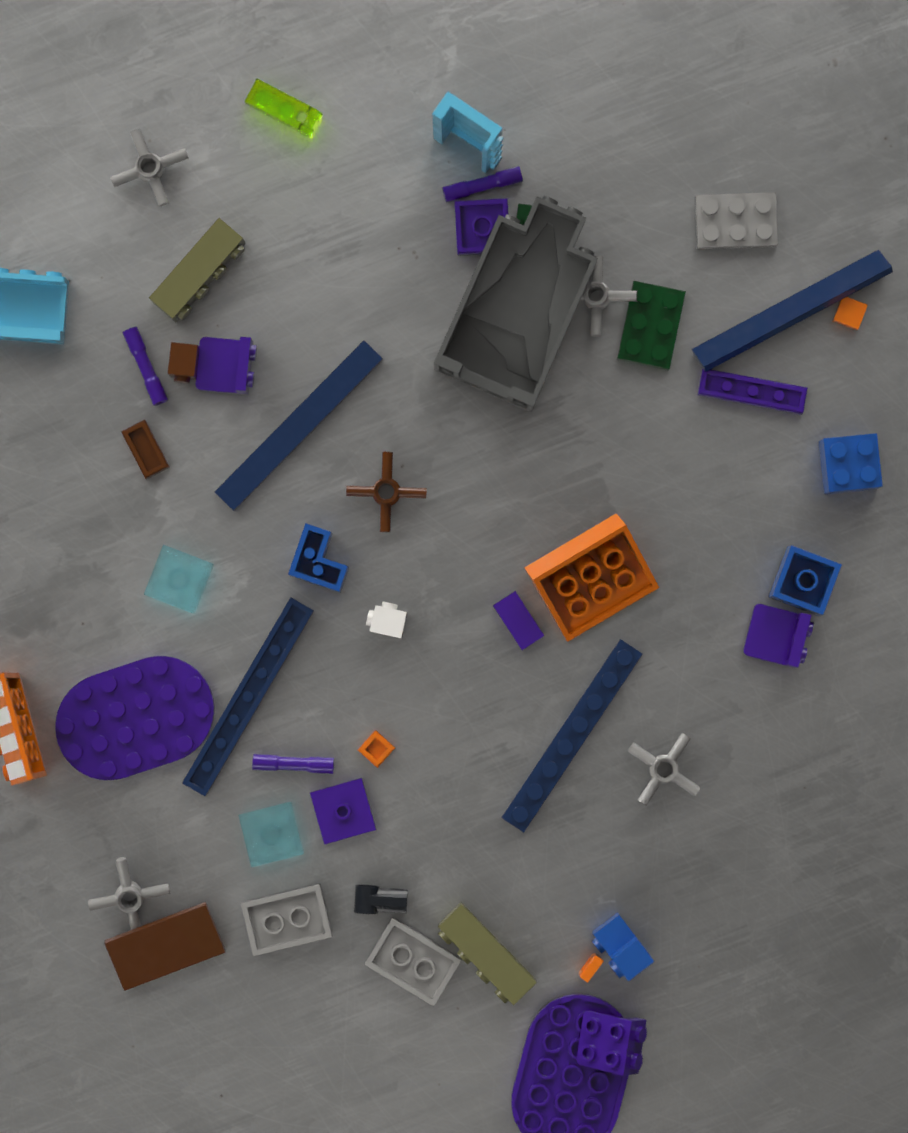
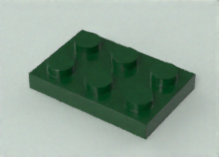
(651, 325)

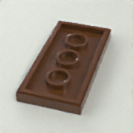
(164, 946)

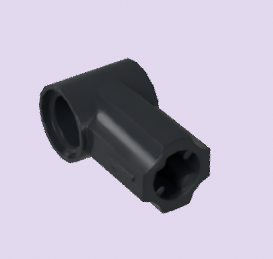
(373, 899)

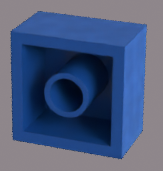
(850, 463)
(805, 580)

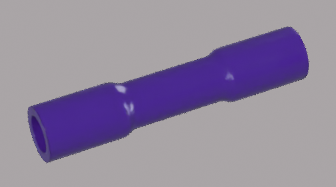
(466, 188)
(139, 352)
(275, 763)

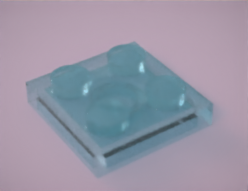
(178, 579)
(271, 834)

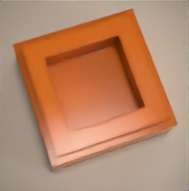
(850, 313)
(376, 748)
(590, 967)

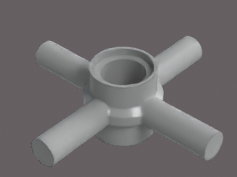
(144, 158)
(597, 307)
(674, 775)
(128, 886)

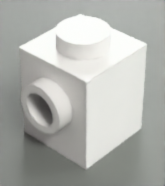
(387, 620)

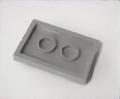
(736, 220)
(286, 920)
(413, 961)

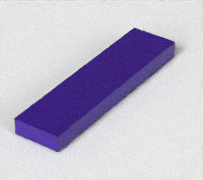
(752, 391)

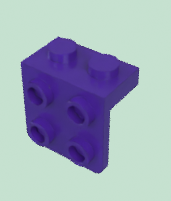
(225, 365)
(778, 635)
(611, 1043)

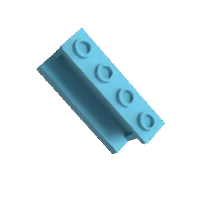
(471, 126)
(33, 306)

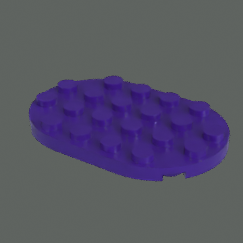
(134, 718)
(551, 1087)

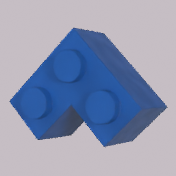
(310, 560)
(622, 946)

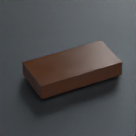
(145, 449)

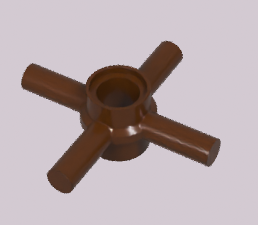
(373, 491)

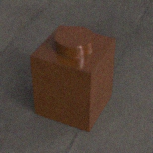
(183, 362)

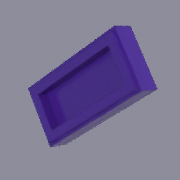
(518, 620)

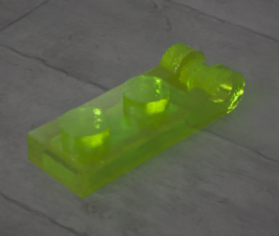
(282, 107)

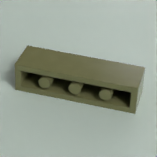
(197, 270)
(487, 953)

